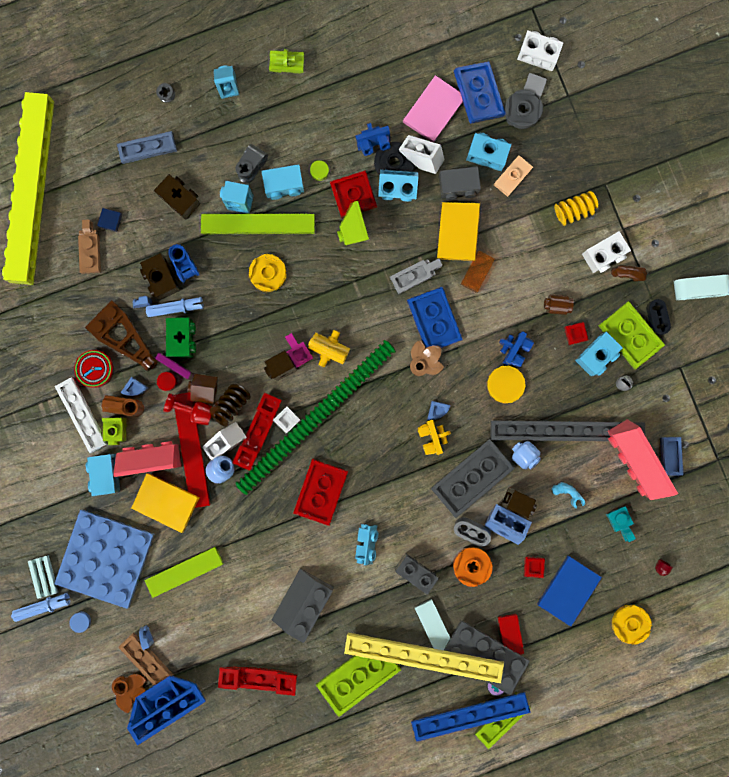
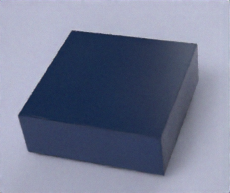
(109, 220)

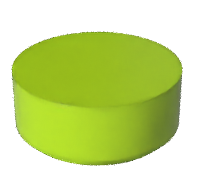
(319, 170)

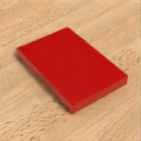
(320, 492)

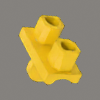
(434, 446)

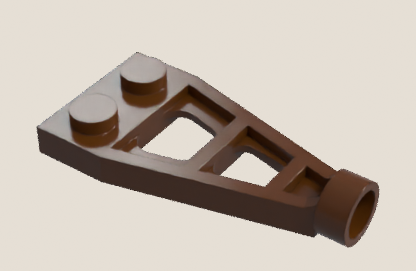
(106, 321)

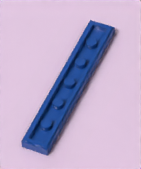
(470, 716)

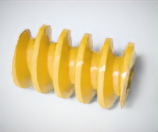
(575, 207)

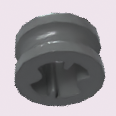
(160, 90)

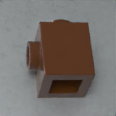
(203, 388)

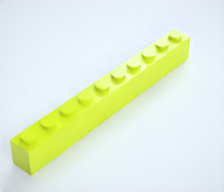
(28, 189)

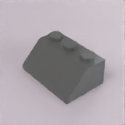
(302, 605)

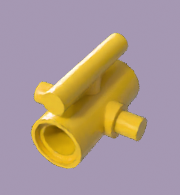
(328, 348)

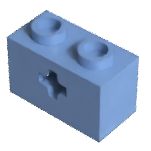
(507, 524)

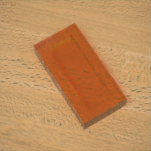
(477, 272)

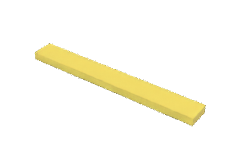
(424, 657)

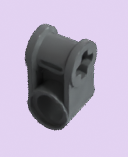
(252, 161)

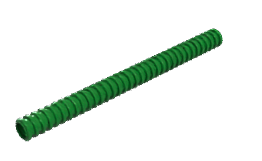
(315, 417)

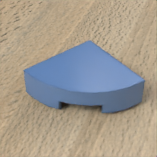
(143, 301)
(134, 388)
(437, 410)
(145, 637)

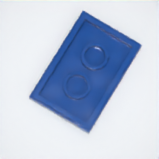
(479, 92)
(434, 319)
(569, 590)

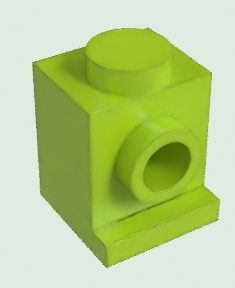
(119, 425)

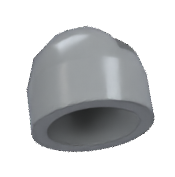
(623, 386)

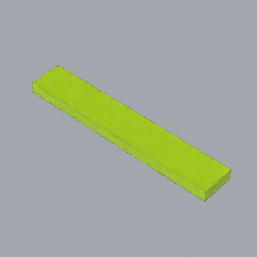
(257, 223)

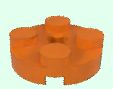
(481, 560)

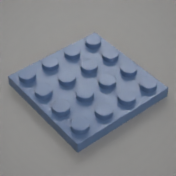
(104, 559)

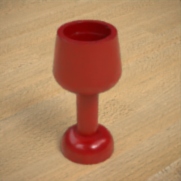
(199, 413)

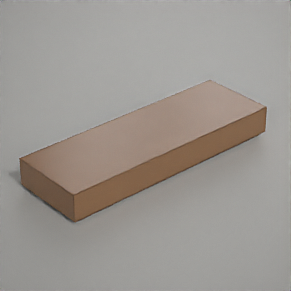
(144, 660)

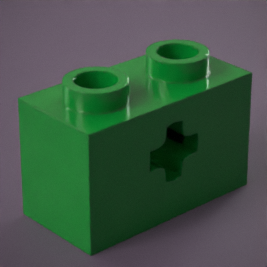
(176, 328)

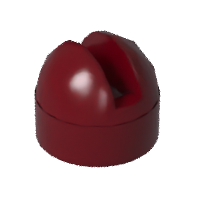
(663, 568)

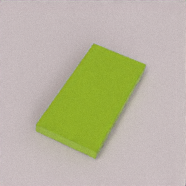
(355, 681)

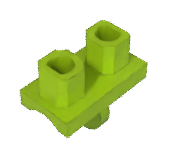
(286, 61)

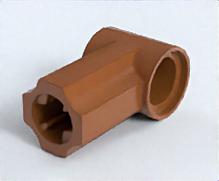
(121, 406)

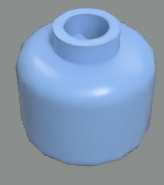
(526, 455)
(220, 469)

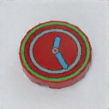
(94, 368)

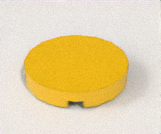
(267, 273)
(506, 384)
(631, 624)

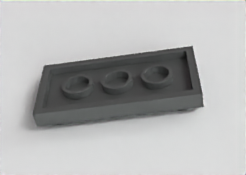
(472, 478)
(473, 642)

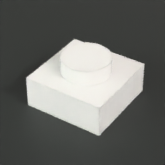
(286, 420)

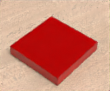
(352, 189)

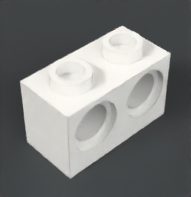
(538, 55)
(605, 250)

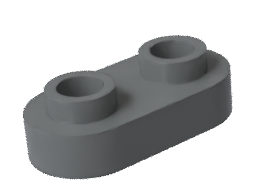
(472, 531)

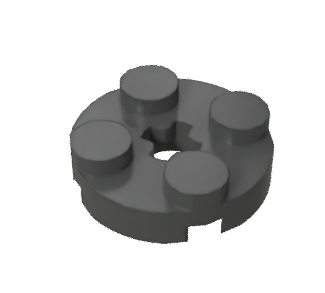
(530, 101)

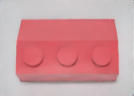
(147, 459)

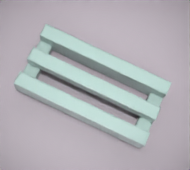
(35, 577)

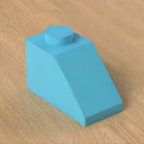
(226, 81)

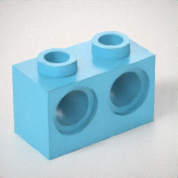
(398, 178)
(237, 197)

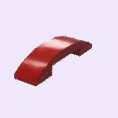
(257, 432)
(257, 678)

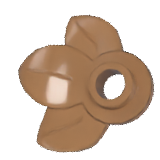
(428, 357)

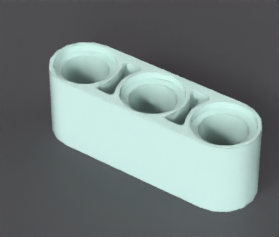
(701, 287)

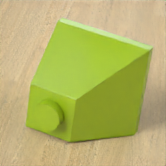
(352, 226)

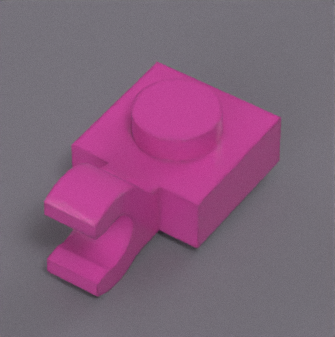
(298, 353)

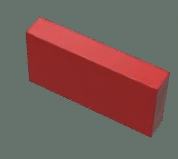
(510, 632)

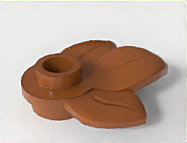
(133, 688)

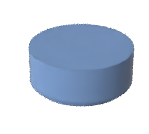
(80, 622)

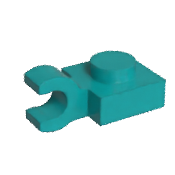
(621, 521)

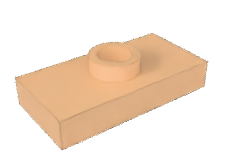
(513, 176)

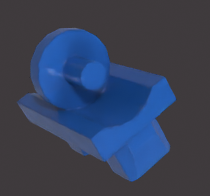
(373, 137)
(512, 356)

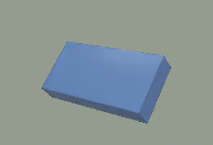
(671, 455)

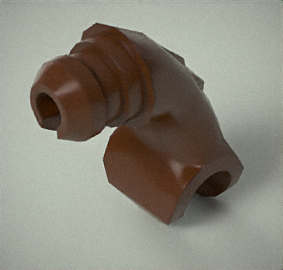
(634, 273)

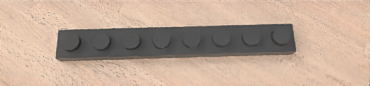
(553, 430)

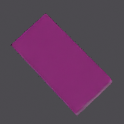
(174, 366)

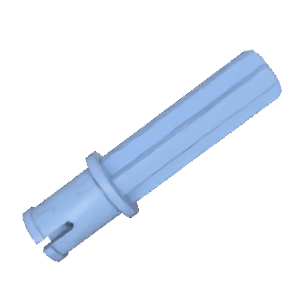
(174, 307)
(49, 604)

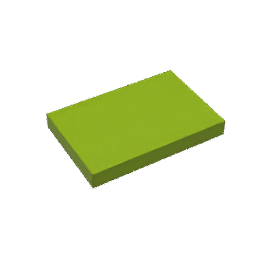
(633, 334)

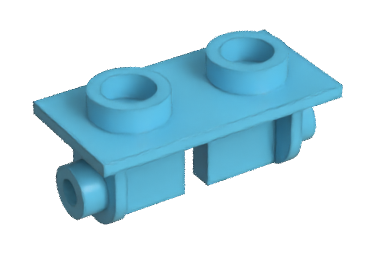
(367, 553)

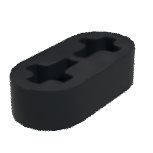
(662, 316)

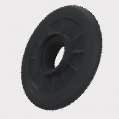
(382, 159)

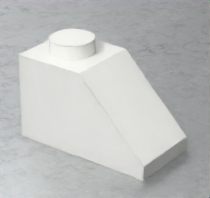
(423, 153)
(224, 441)

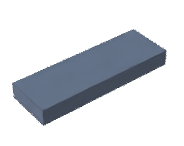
(147, 147)

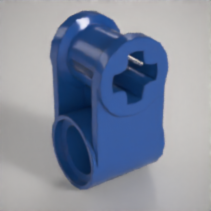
(184, 266)

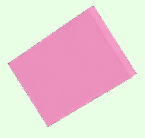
(434, 109)

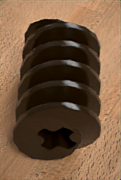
(229, 403)

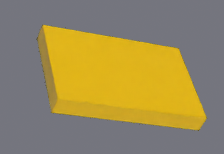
(458, 231)
(165, 502)

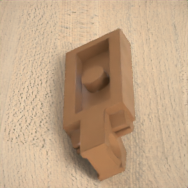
(89, 249)

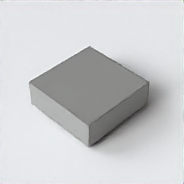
(535, 84)

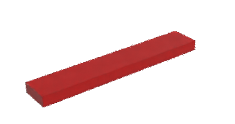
(192, 453)

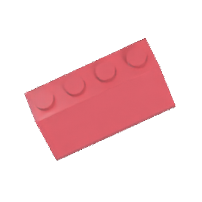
(641, 461)

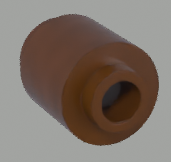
(558, 304)

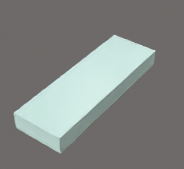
(433, 624)

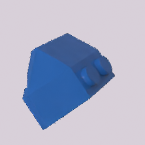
(162, 706)

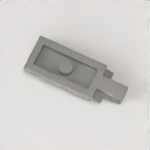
(415, 275)

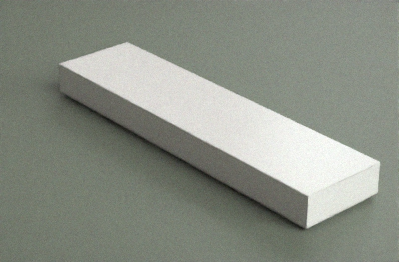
(81, 415)

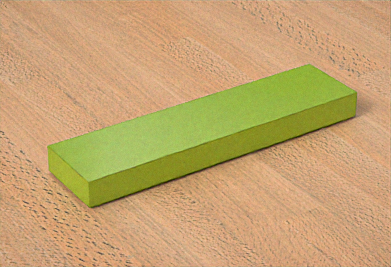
(184, 572)

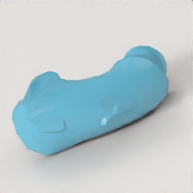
(566, 488)

